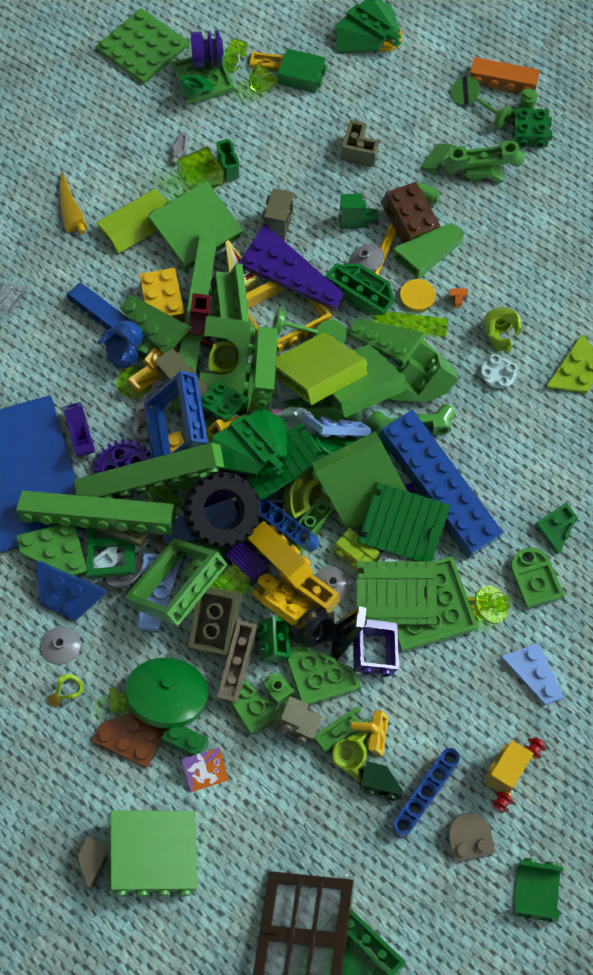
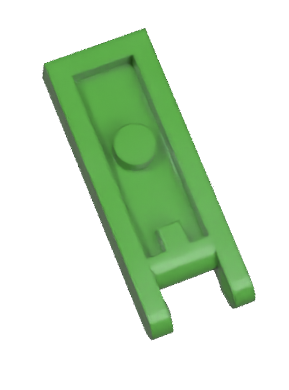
(338, 730)

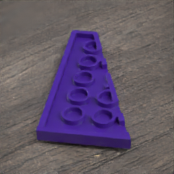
(281, 264)

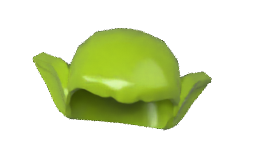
(351, 754)

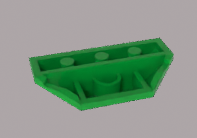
(362, 288)

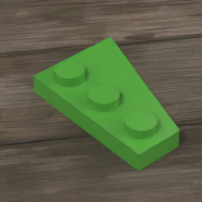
(253, 709)

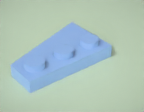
(330, 427)
(535, 673)

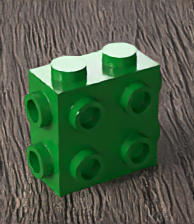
(532, 127)

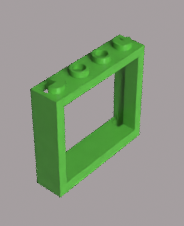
(262, 370)
(191, 590)

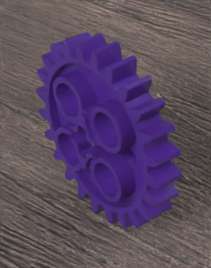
(109, 460)

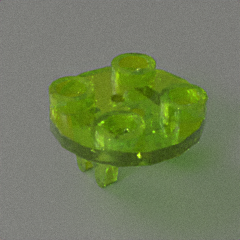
(484, 605)

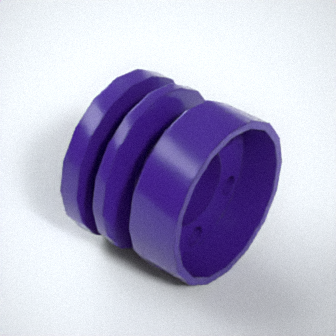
(206, 49)

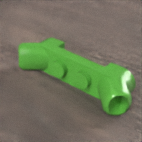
(461, 158)
(438, 422)

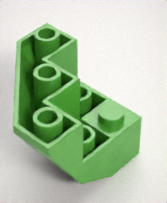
(426, 375)

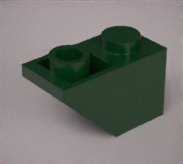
(380, 780)

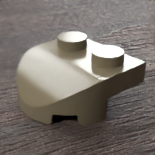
(469, 837)

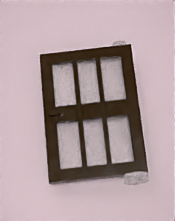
(304, 925)

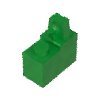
(354, 211)

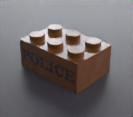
(409, 212)

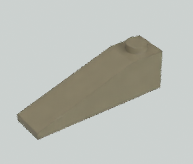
(238, 661)

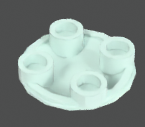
(498, 372)

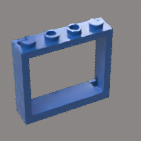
(187, 387)

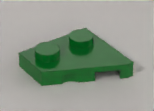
(557, 526)

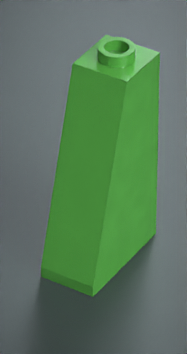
(428, 249)

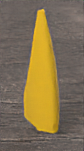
(71, 214)

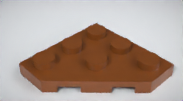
(130, 738)

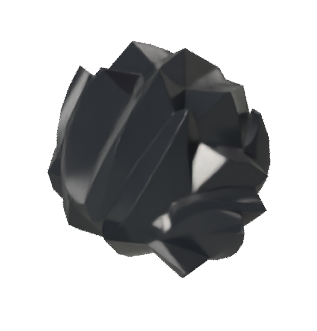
(315, 628)

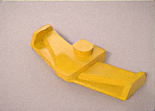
(148, 374)

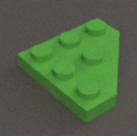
(55, 546)
(320, 676)

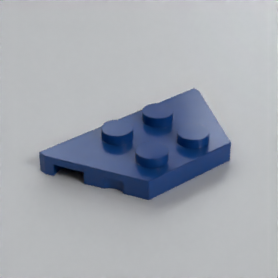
(66, 592)

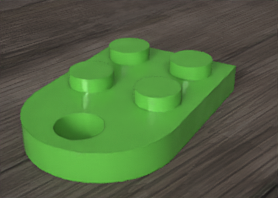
(535, 579)

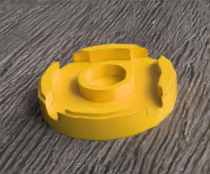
(417, 295)

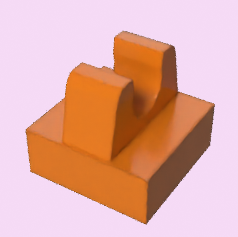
(458, 295)

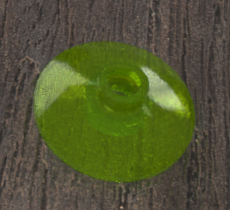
(125, 389)

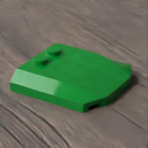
(369, 952)

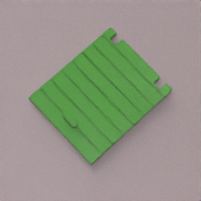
(397, 592)

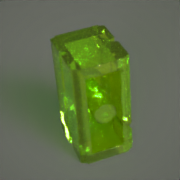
(233, 580)

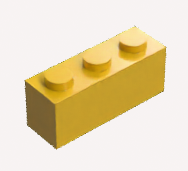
(316, 592)

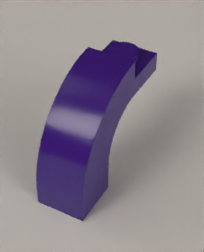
(79, 429)

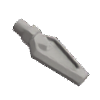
(179, 148)

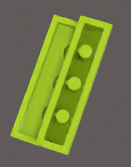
(130, 222)

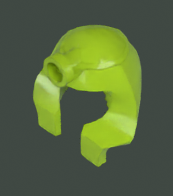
(499, 321)

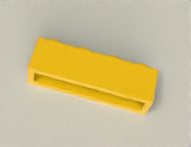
(280, 554)

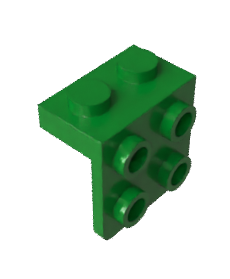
(224, 402)

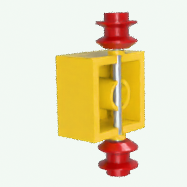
(511, 764)

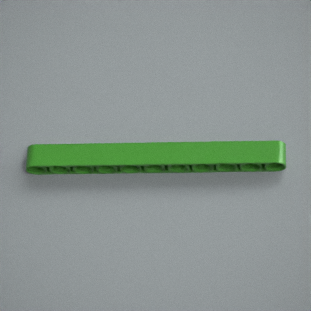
(200, 285)

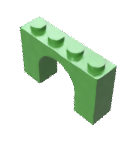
(240, 334)

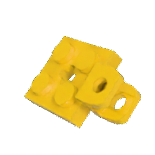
(281, 599)

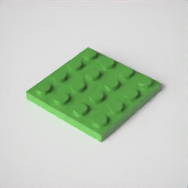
(142, 46)
(453, 611)

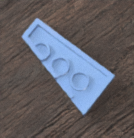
(160, 595)

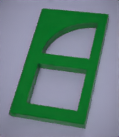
(129, 557)

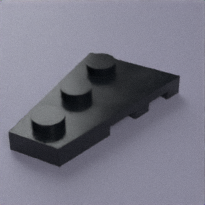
(348, 630)

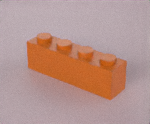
(504, 75)

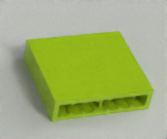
(319, 368)

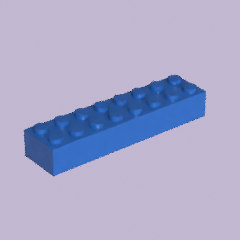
(439, 480)

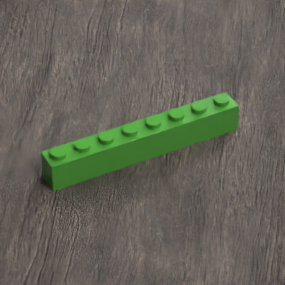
(152, 472)
(96, 512)

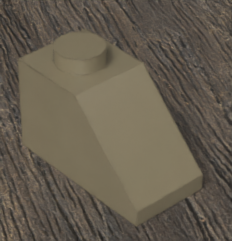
(92, 858)

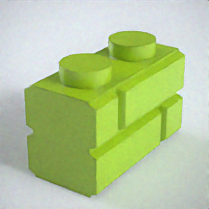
(352, 551)

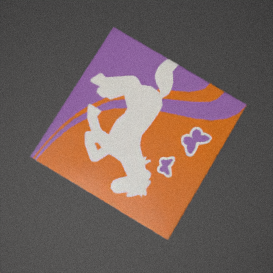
(205, 769)

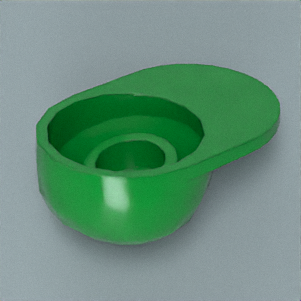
(194, 85)

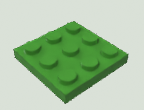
(217, 75)

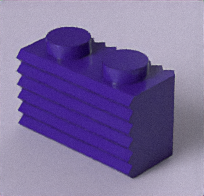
(246, 559)

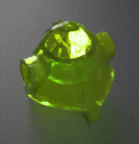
(259, 82)

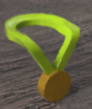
(55, 699)

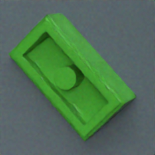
(435, 159)

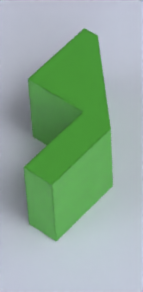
(493, 172)

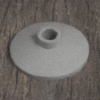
(368, 256)
(342, 578)
(121, 581)
(60, 654)

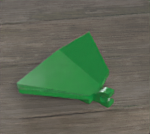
(367, 28)
(253, 443)

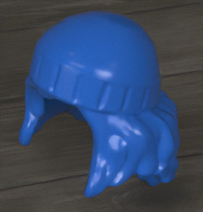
(122, 343)

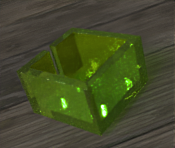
(200, 167)

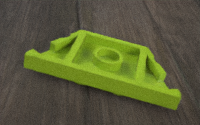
(576, 370)

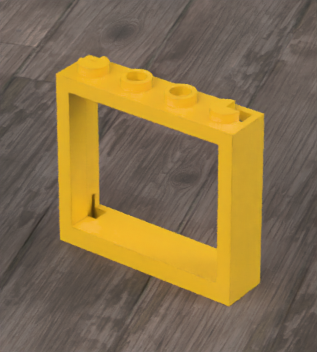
(270, 289)

